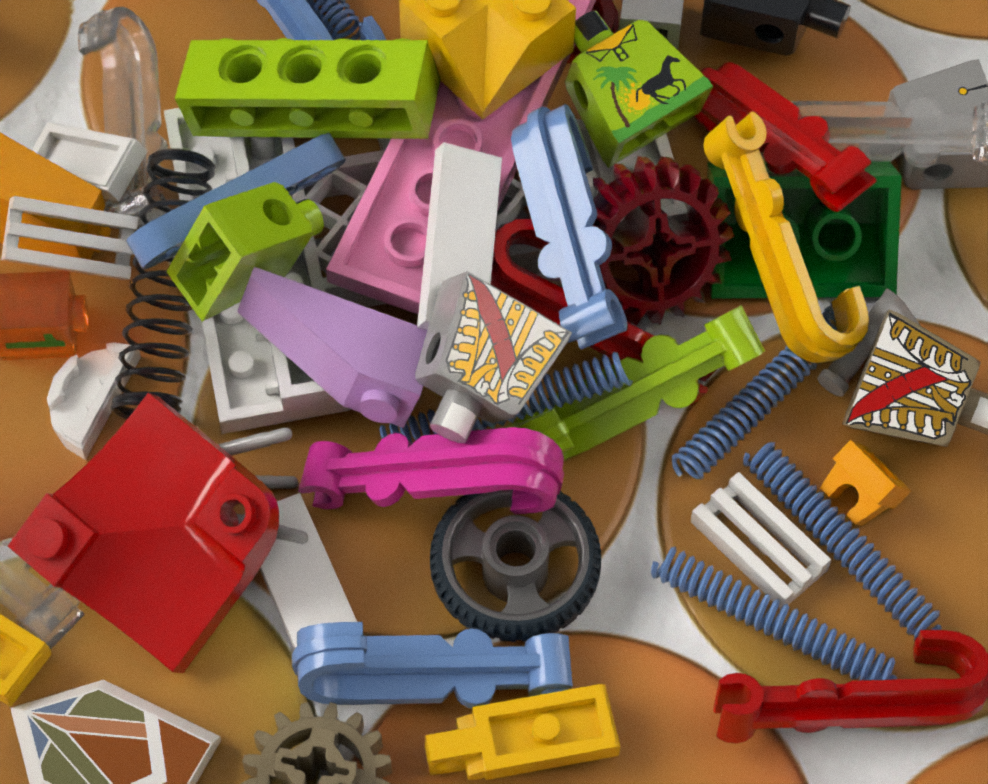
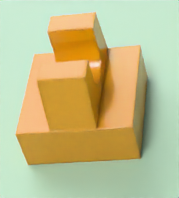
(874, 481)

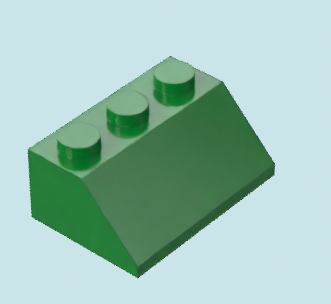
(837, 247)

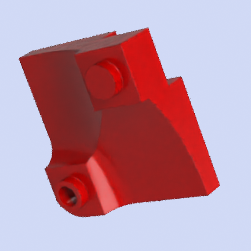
(155, 533)

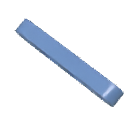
(293, 170)

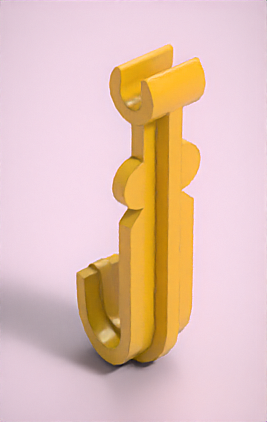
(776, 250)

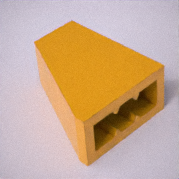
(35, 177)

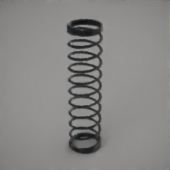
(165, 175)

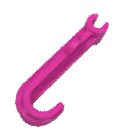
(439, 468)

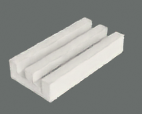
(16, 229)
(723, 501)

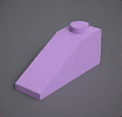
(345, 347)

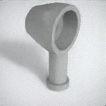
(841, 371)

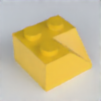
(490, 46)

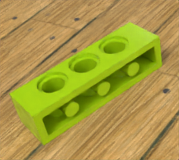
(309, 88)

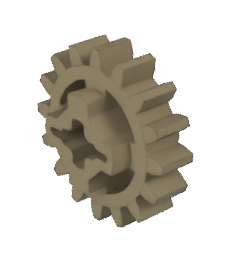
(319, 751)

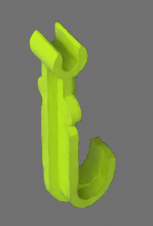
(665, 373)

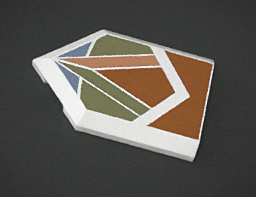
(109, 738)

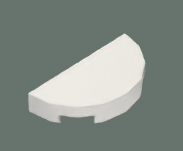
(84, 393)

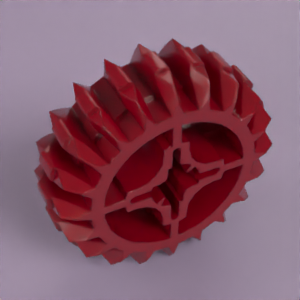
(680, 254)

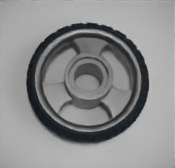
(525, 613)

